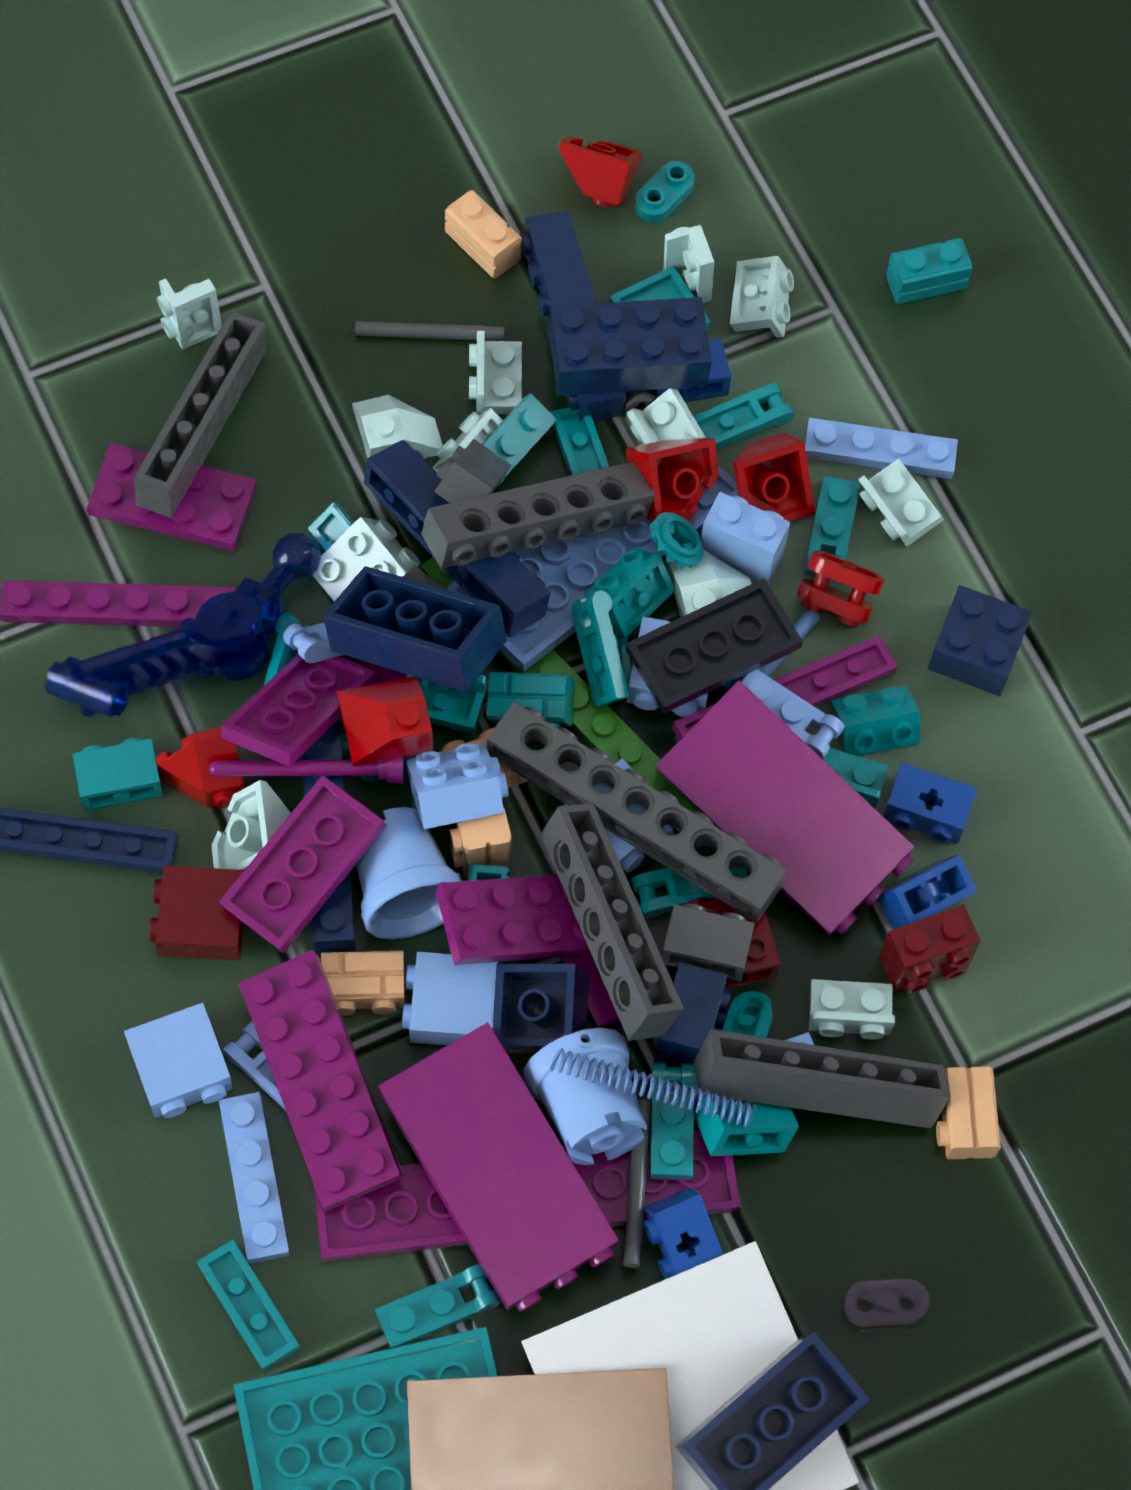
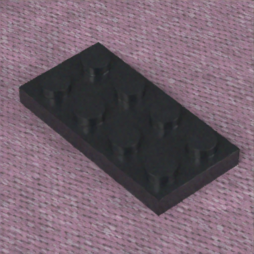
(713, 645)

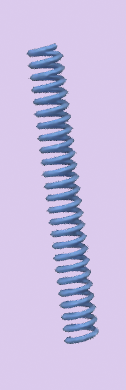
(637, 1077)

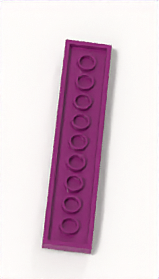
(414, 1218)

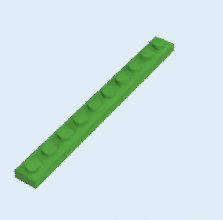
(596, 726)

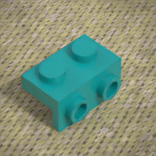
(454, 707)
(878, 720)

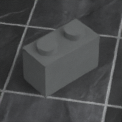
(470, 473)
(708, 940)

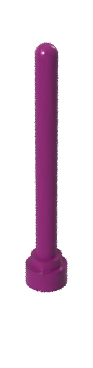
(389, 769)

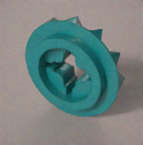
(677, 540)

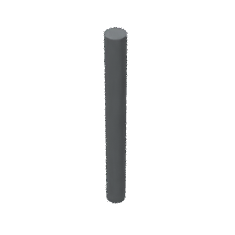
(427, 331)
(636, 1194)

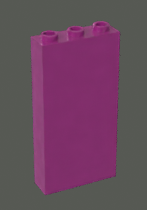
(786, 803)
(499, 1168)

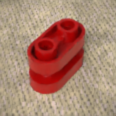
(850, 607)

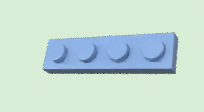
(880, 447)
(254, 1178)

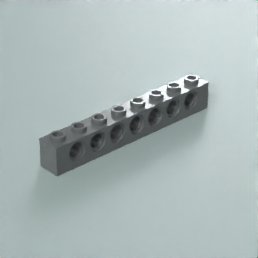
(643, 831)

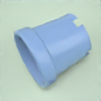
(401, 878)
(585, 1113)

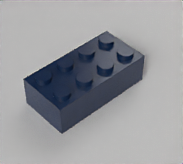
(629, 346)
(415, 628)
(774, 1419)

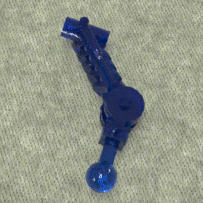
(221, 640)

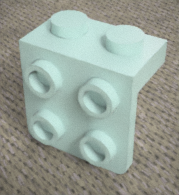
(363, 544)

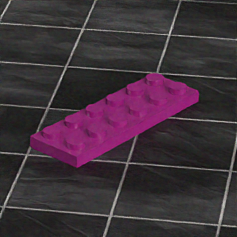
(320, 1080)

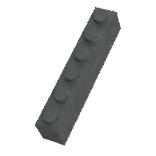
(200, 415)
(821, 1079)

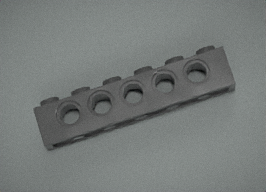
(537, 514)
(611, 922)

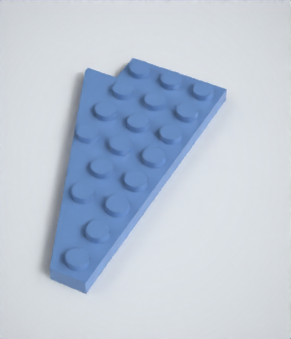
(574, 567)

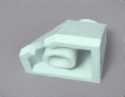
(389, 420)
(704, 583)
(253, 821)

